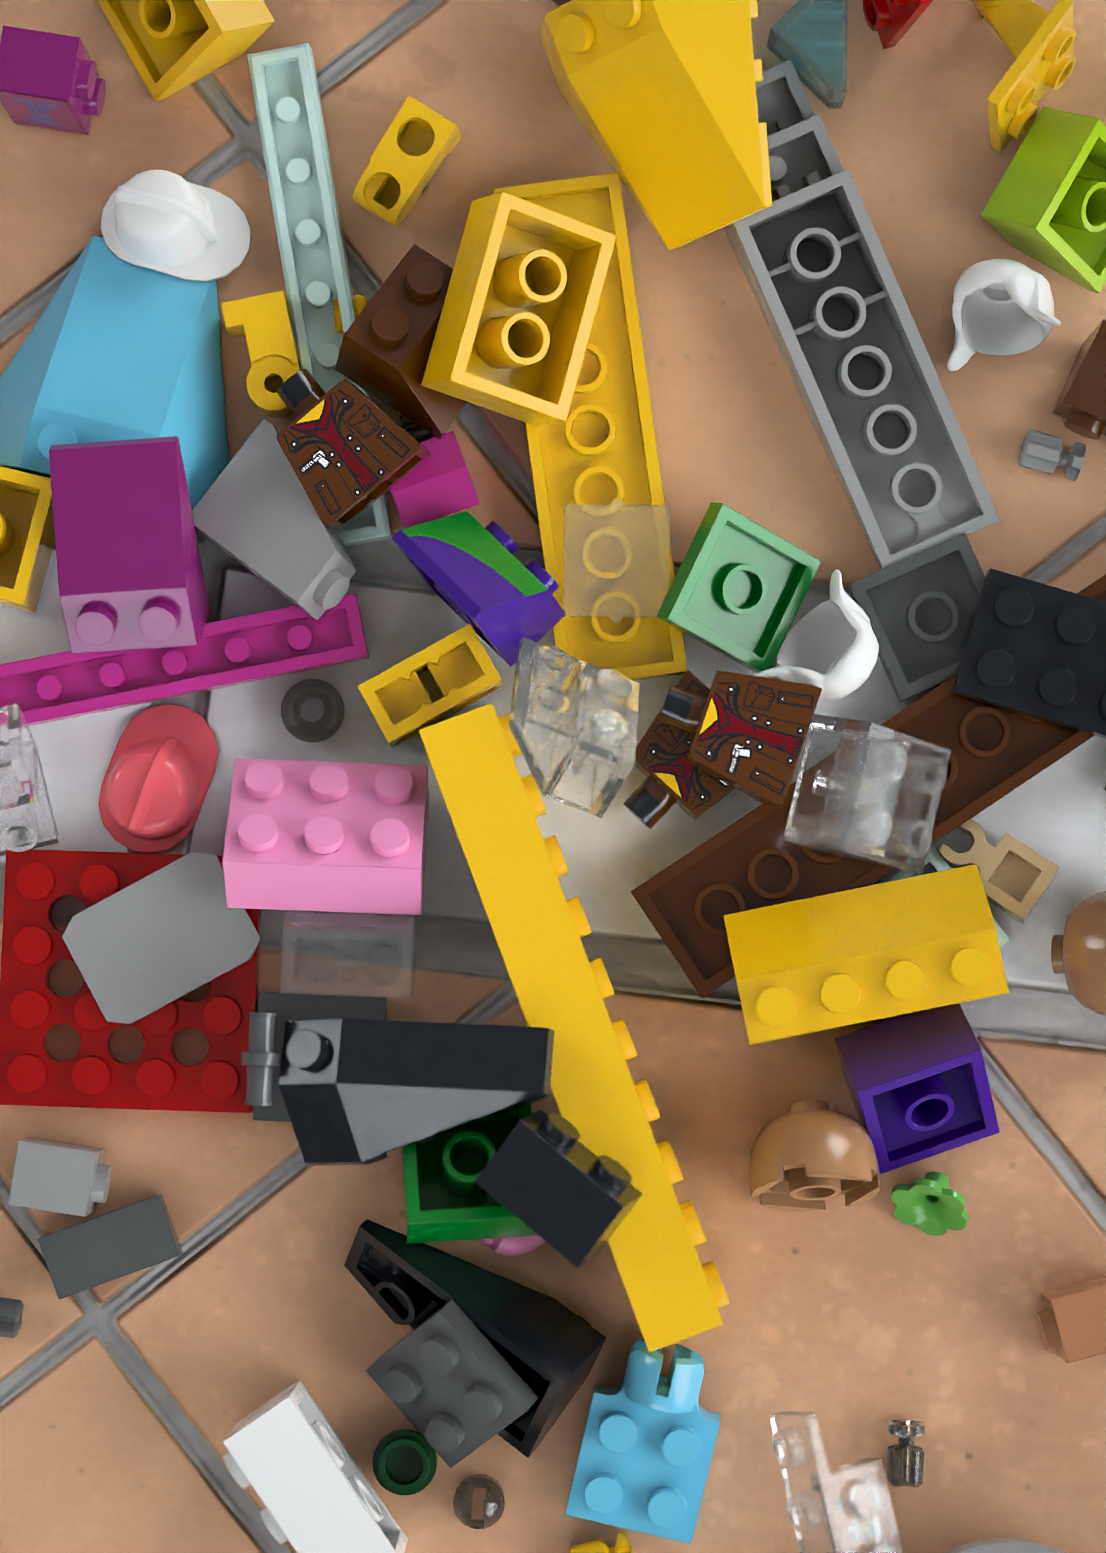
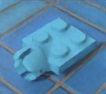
(646, 1448)

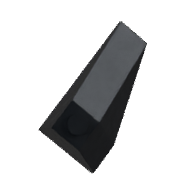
(387, 1083)
(529, 1329)

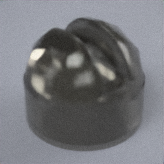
(493, 1502)

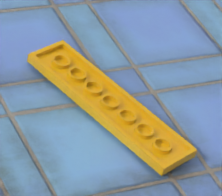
(606, 441)

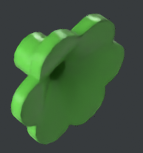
(930, 1205)

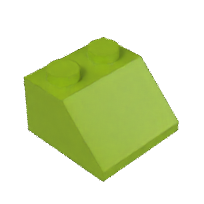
(1056, 197)

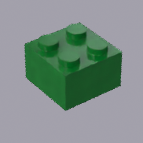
(442, 1188)

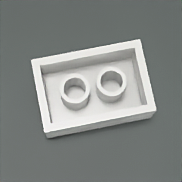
(308, 1480)

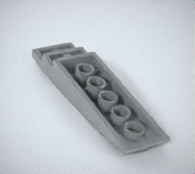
(853, 340)

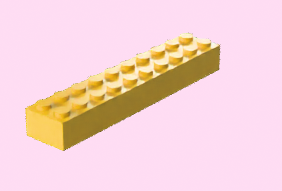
(565, 992)

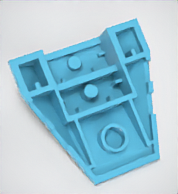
(119, 361)

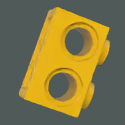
(431, 685)

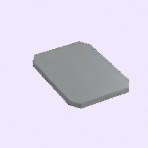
(160, 938)

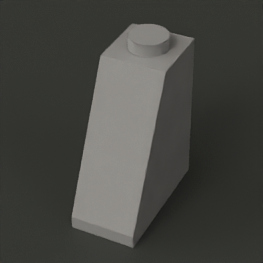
(271, 527)

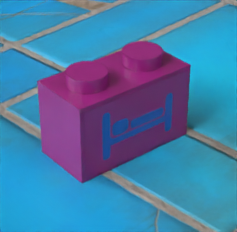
(49, 80)

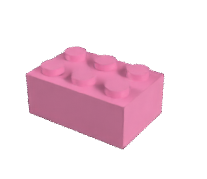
(326, 836)

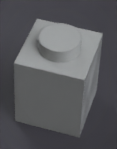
(59, 1177)

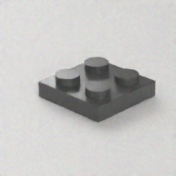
(922, 613)
(452, 1384)

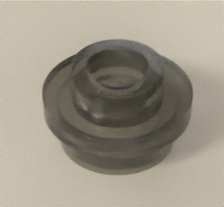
(330, 721)

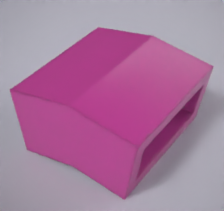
(436, 485)

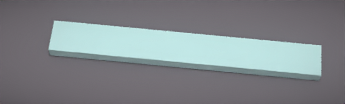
(308, 229)

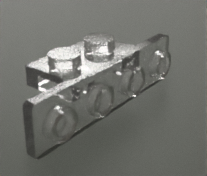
(832, 1508)

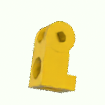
(405, 161)
(270, 345)

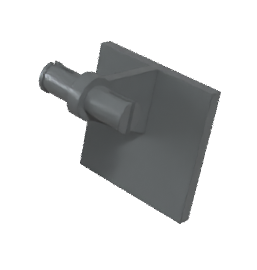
(267, 1036)

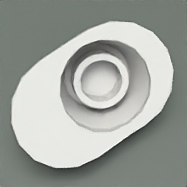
(175, 227)

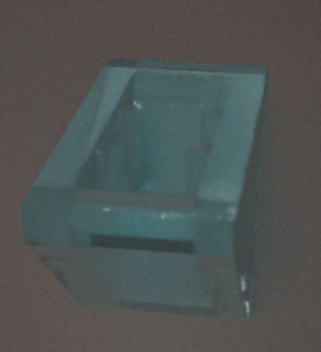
(816, 42)

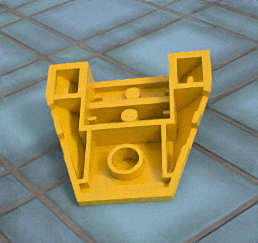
(668, 104)

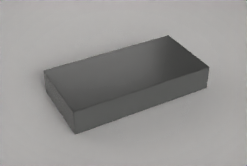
(110, 1246)

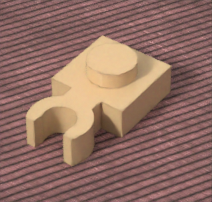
(1010, 872)

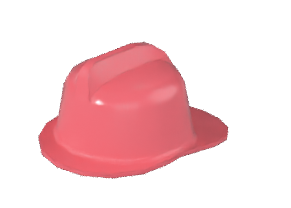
(158, 778)

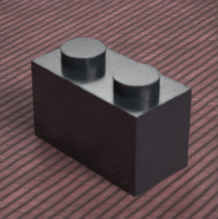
(559, 1186)

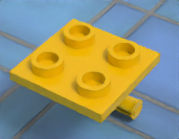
(1043, 59)

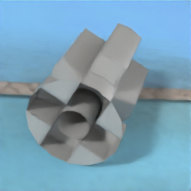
(1046, 452)

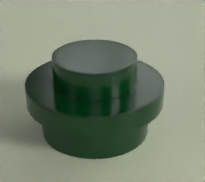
(404, 1462)

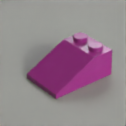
(126, 546)

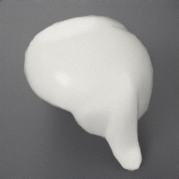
(1000, 310)
(829, 646)

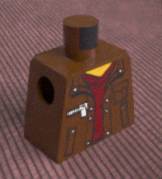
(343, 447)
(745, 730)
(669, 777)

